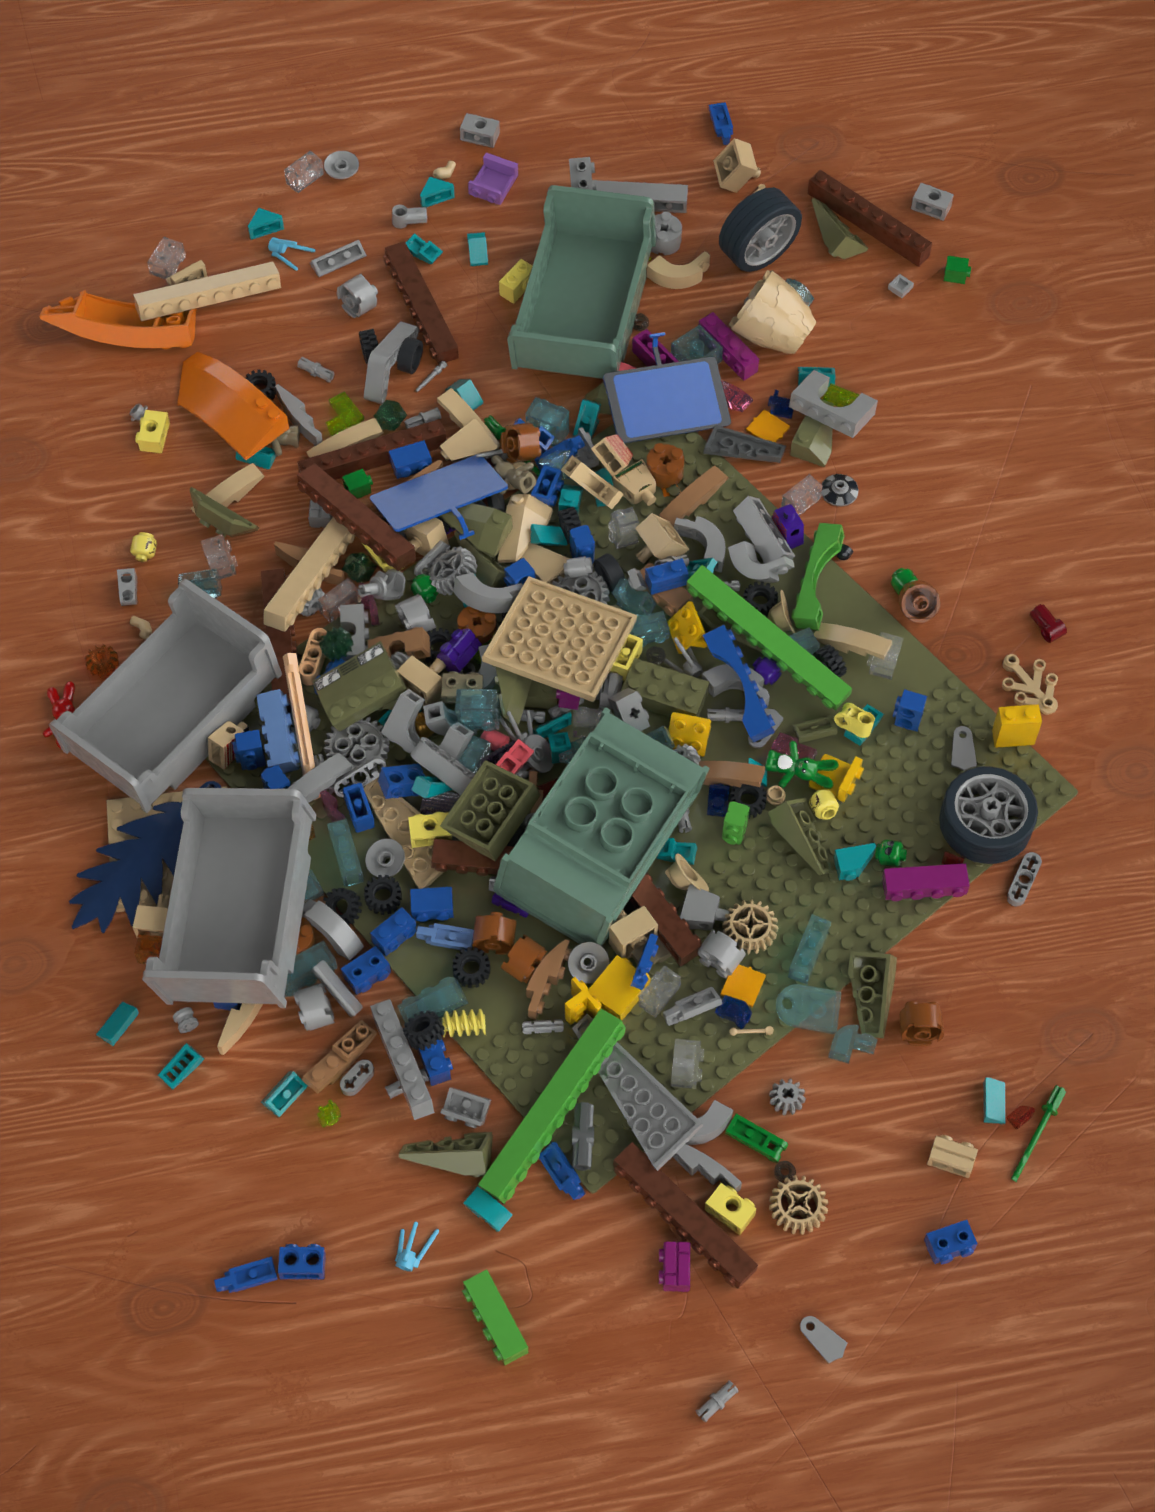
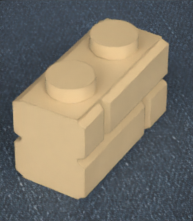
(952, 1156)

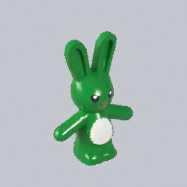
(803, 768)

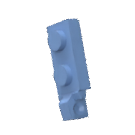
(446, 936)

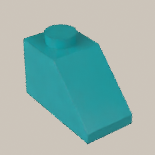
(570, 497)
(853, 860)

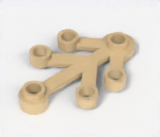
(1031, 686)

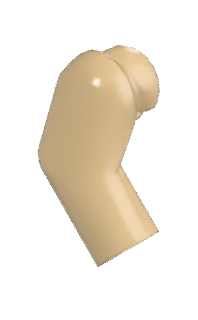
(444, 172)
(143, 625)

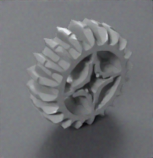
(449, 566)

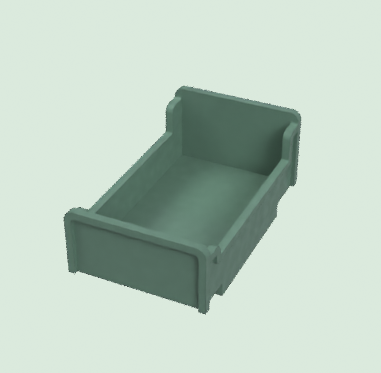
(584, 282)
(599, 830)

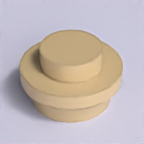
(775, 795)

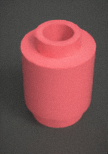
(496, 739)

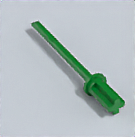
(497, 430)
(1050, 1109)

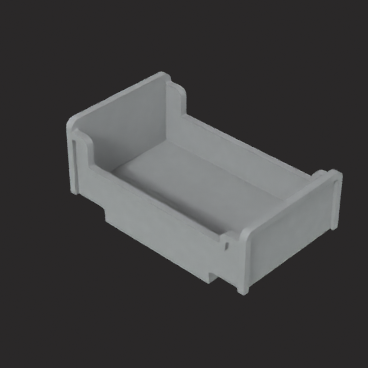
(164, 701)
(235, 897)

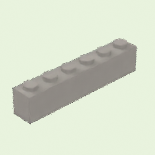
(665, 196)
(402, 1059)

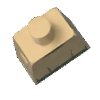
(636, 483)

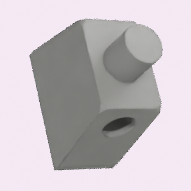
(702, 909)

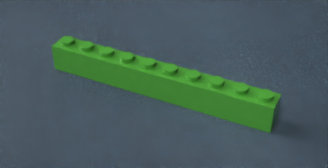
(769, 638)
(552, 1106)

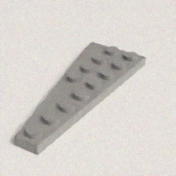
(650, 1109)

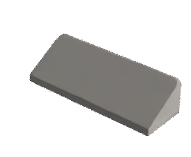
(338, 258)
(337, 988)

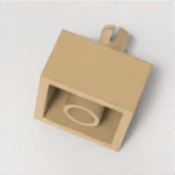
(736, 165)
(426, 535)
(660, 539)
(423, 679)
(151, 919)
(631, 931)

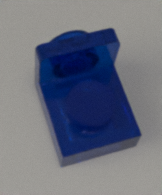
(780, 406)
(718, 800)
(734, 1010)

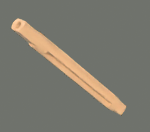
(299, 713)

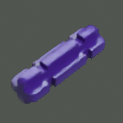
(497, 900)

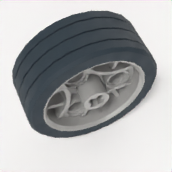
(760, 229)
(988, 815)

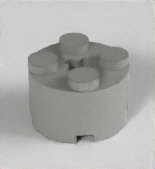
(667, 234)
(357, 296)
(415, 613)
(720, 953)
(314, 1007)

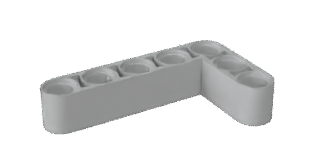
(382, 359)

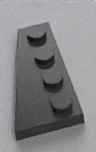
(741, 445)

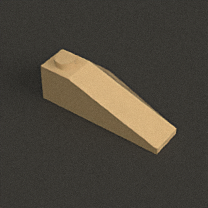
(524, 511)

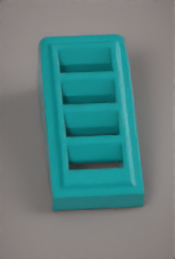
(429, 786)
(175, 1061)

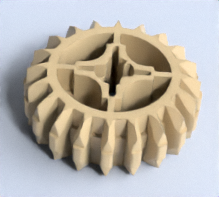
(769, 926)
(809, 1219)

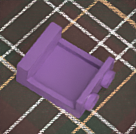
(494, 179)

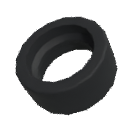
(409, 355)
(609, 570)

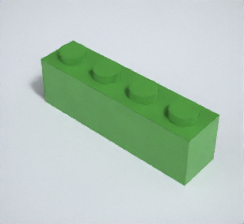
(496, 1318)

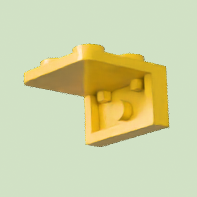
(842, 777)

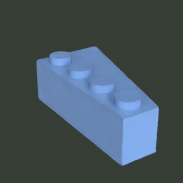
(278, 730)

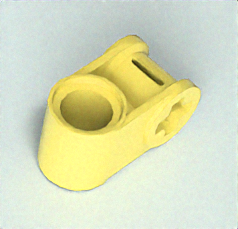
(856, 720)

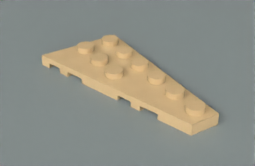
(393, 816)

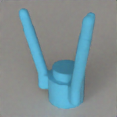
(279, 246)
(406, 1260)

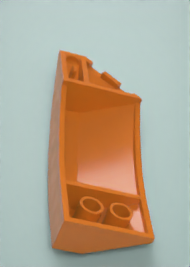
(119, 323)
(230, 405)

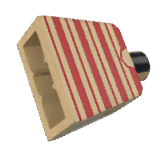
(613, 453)
(220, 743)

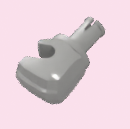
(384, 585)

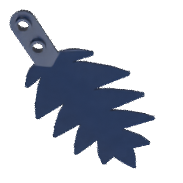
(137, 860)

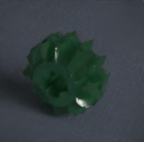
(336, 643)

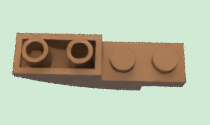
(546, 974)
(341, 1057)

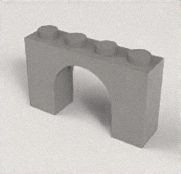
(845, 419)
(401, 727)

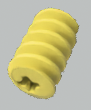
(464, 1022)

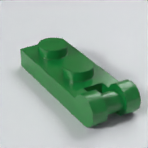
(756, 1138)

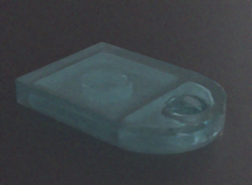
(811, 1008)

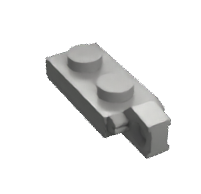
(692, 1006)

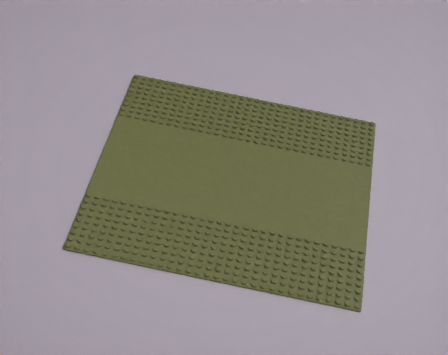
(891, 801)

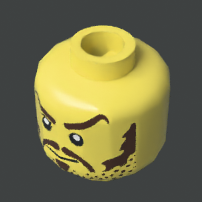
(143, 546)
(824, 804)

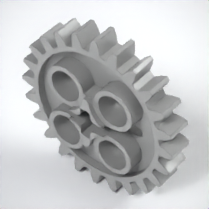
(592, 582)
(357, 744)

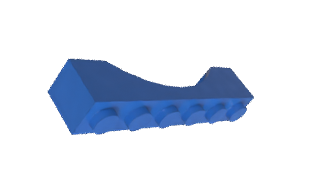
(754, 718)

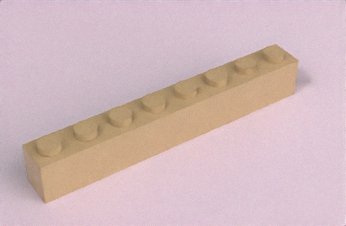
(207, 291)
(307, 576)

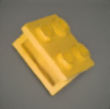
(687, 627)
(690, 730)
(581, 1003)

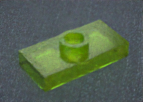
(839, 396)
(343, 404)

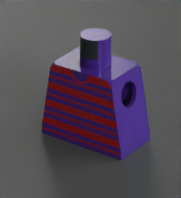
(789, 522)

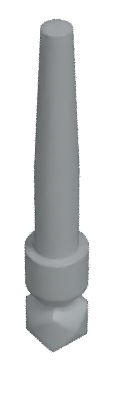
(436, 371)

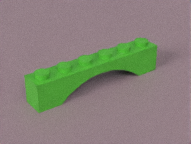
(827, 544)

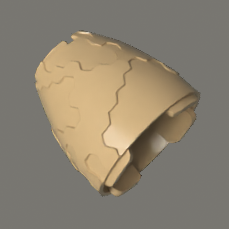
(774, 316)

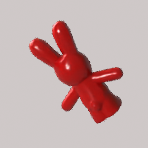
(60, 705)

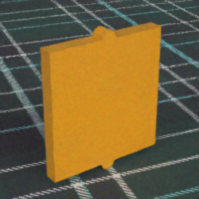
(768, 427)
(744, 984)

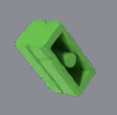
(735, 823)

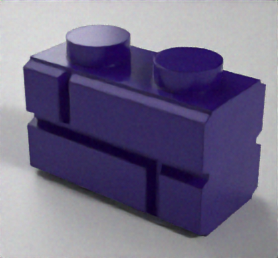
(459, 650)

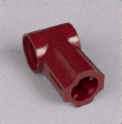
(1050, 627)

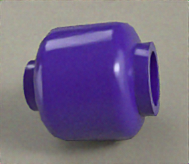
(767, 669)

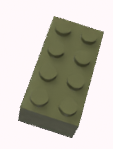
(666, 689)

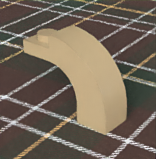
(678, 276)
(592, 482)

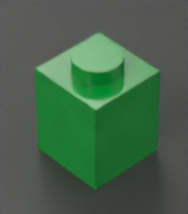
(957, 269)
(358, 483)

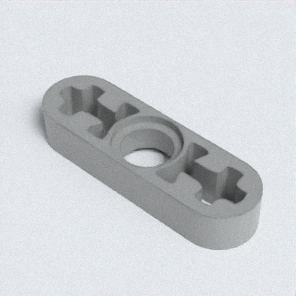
(361, 768)
(1024, 886)

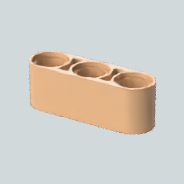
(312, 664)

